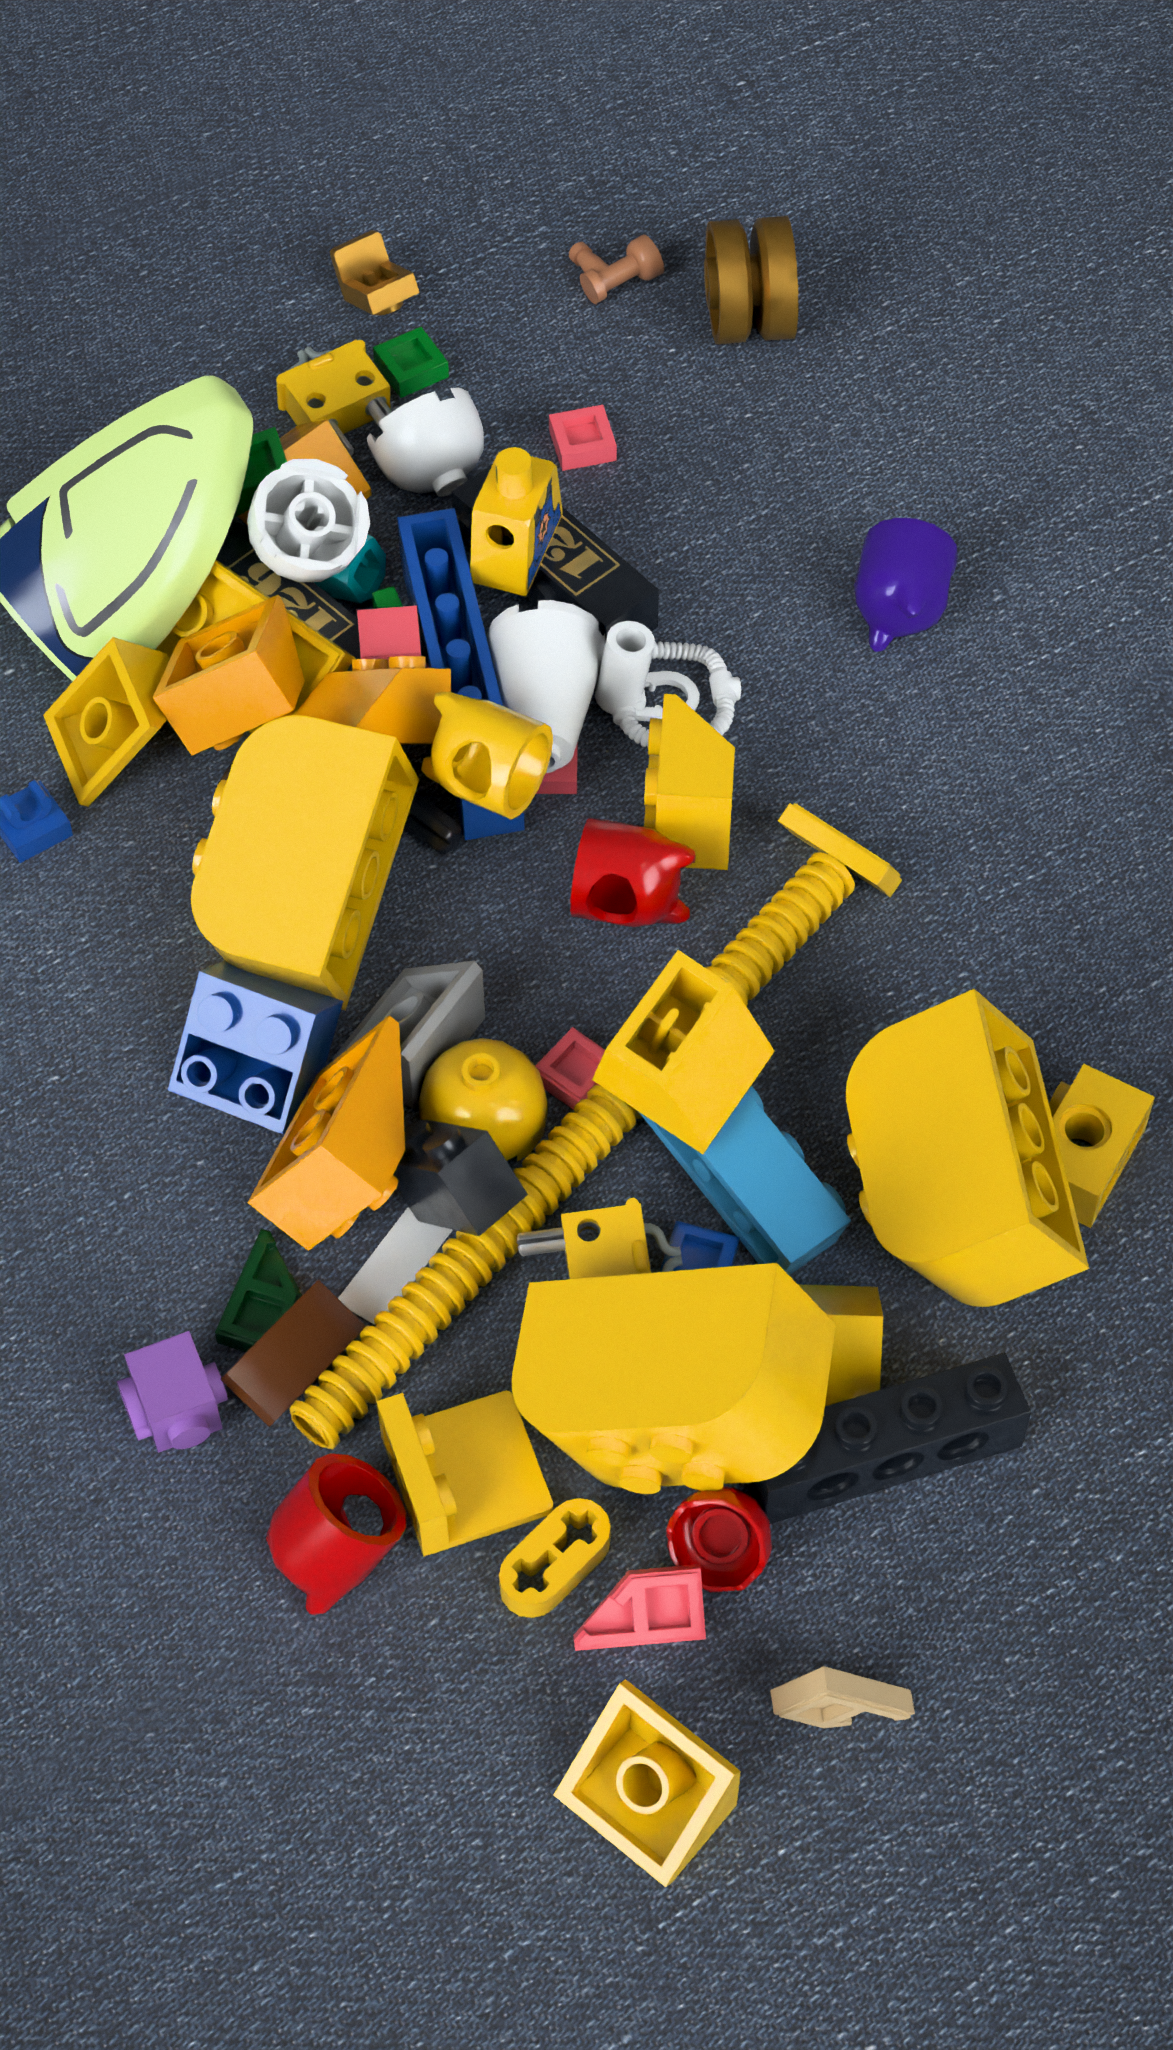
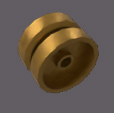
(753, 281)

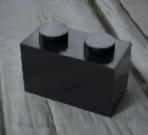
(455, 1177)

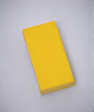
(833, 842)

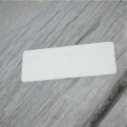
(392, 1265)

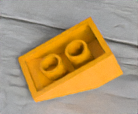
(339, 1143)

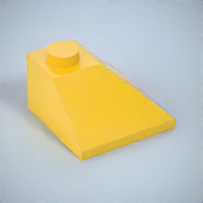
(107, 715)

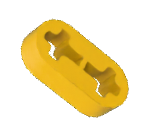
(544, 1547)

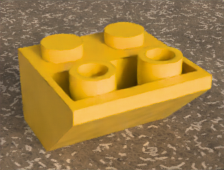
(690, 783)
(686, 1053)

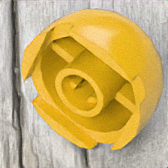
(487, 1089)

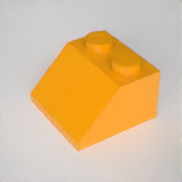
(231, 677)
(382, 699)

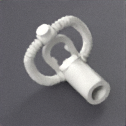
(626, 674)

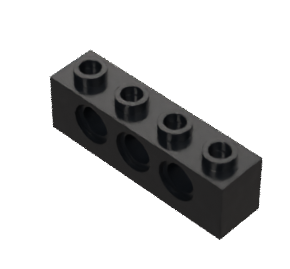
(902, 1437)

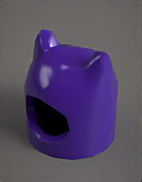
(903, 578)

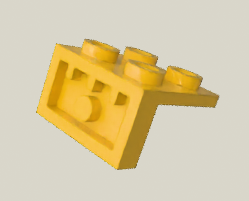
(463, 1469)

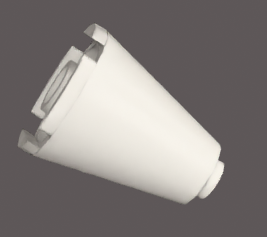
(548, 668)

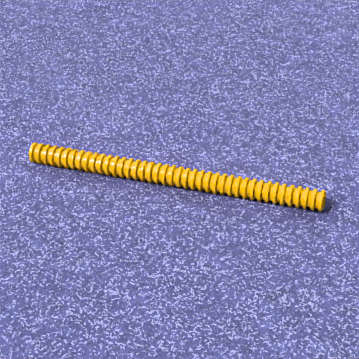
(547, 1178)

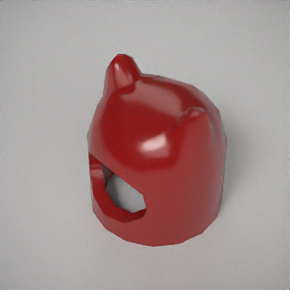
(628, 875)
(313, 1535)

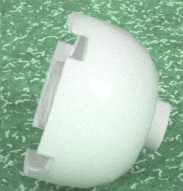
(430, 443)
(307, 520)

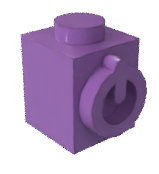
(172, 1393)

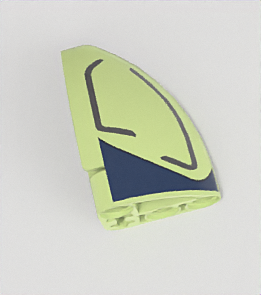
(126, 524)

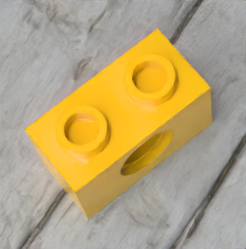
(1109, 1118)

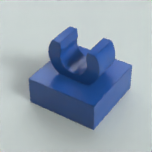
(32, 821)

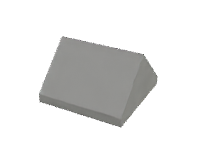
(434, 1012)

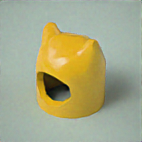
(488, 753)

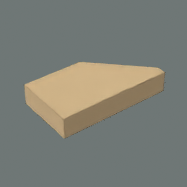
(832, 1697)

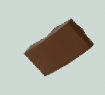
(293, 1353)

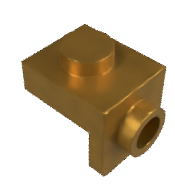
(369, 277)

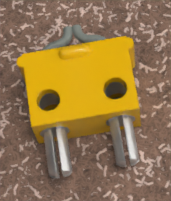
(335, 387)
(616, 1251)

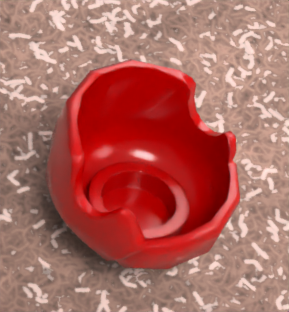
(723, 1535)

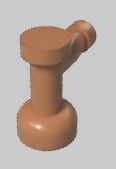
(641, 260)

